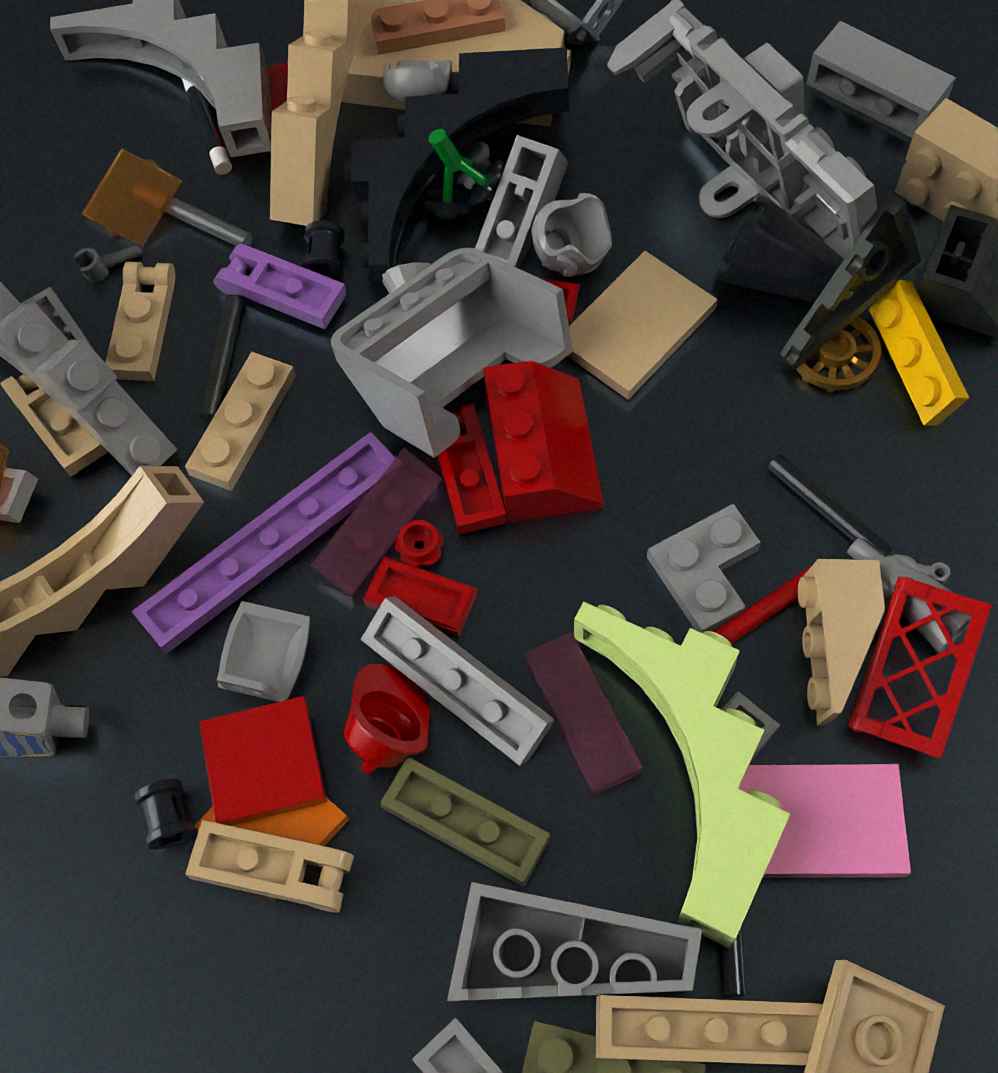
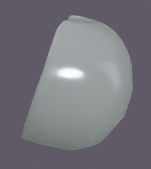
(417, 78)

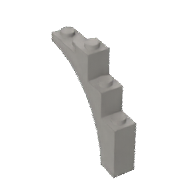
(192, 48)
(79, 384)

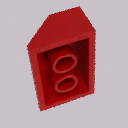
(541, 441)

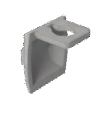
(263, 652)

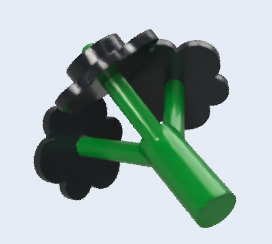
(467, 168)

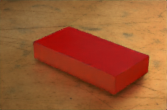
(432, 596)

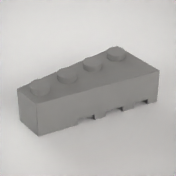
(557, 948)

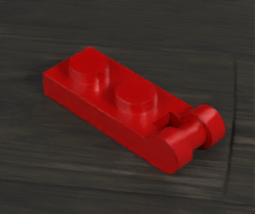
(471, 477)

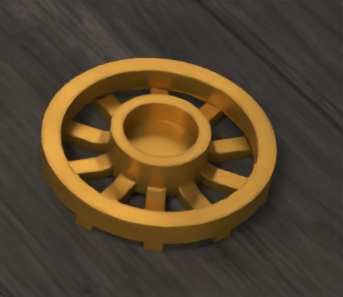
(839, 354)

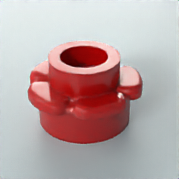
(416, 532)

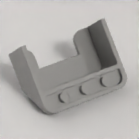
(439, 333)

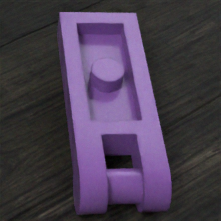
(281, 285)

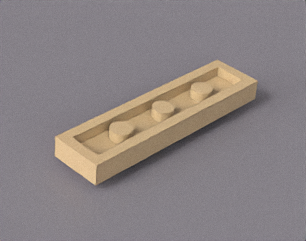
(705, 1030)

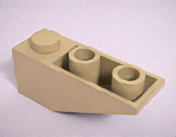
(842, 616)

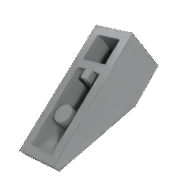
(526, 185)

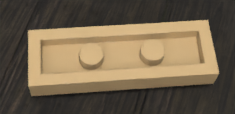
(241, 421)

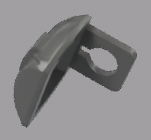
(577, 30)

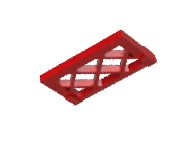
(963, 652)

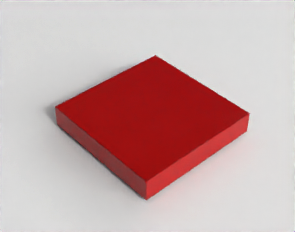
(262, 762)

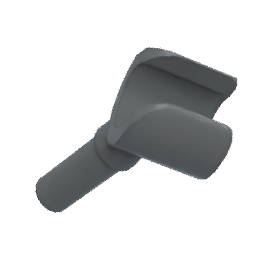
(96, 267)

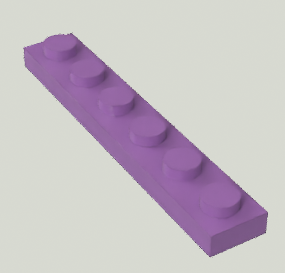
(263, 545)

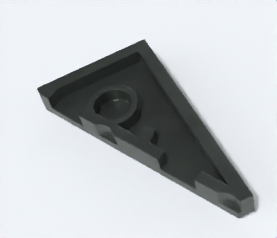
(871, 267)

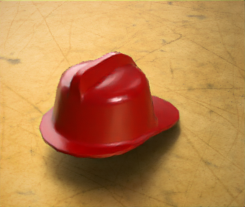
(386, 717)

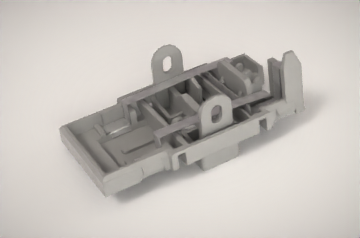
(760, 119)

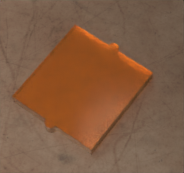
(132, 197)

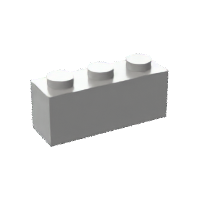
(877, 79)

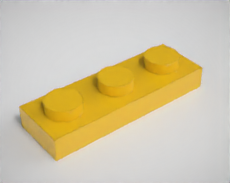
(918, 353)

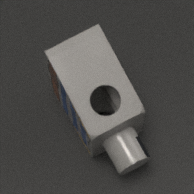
(36, 718)

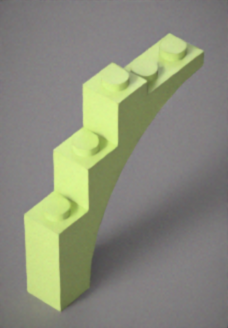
(733, 827)

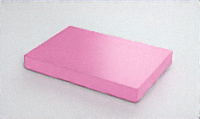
(839, 822)

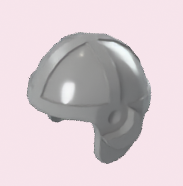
(572, 235)

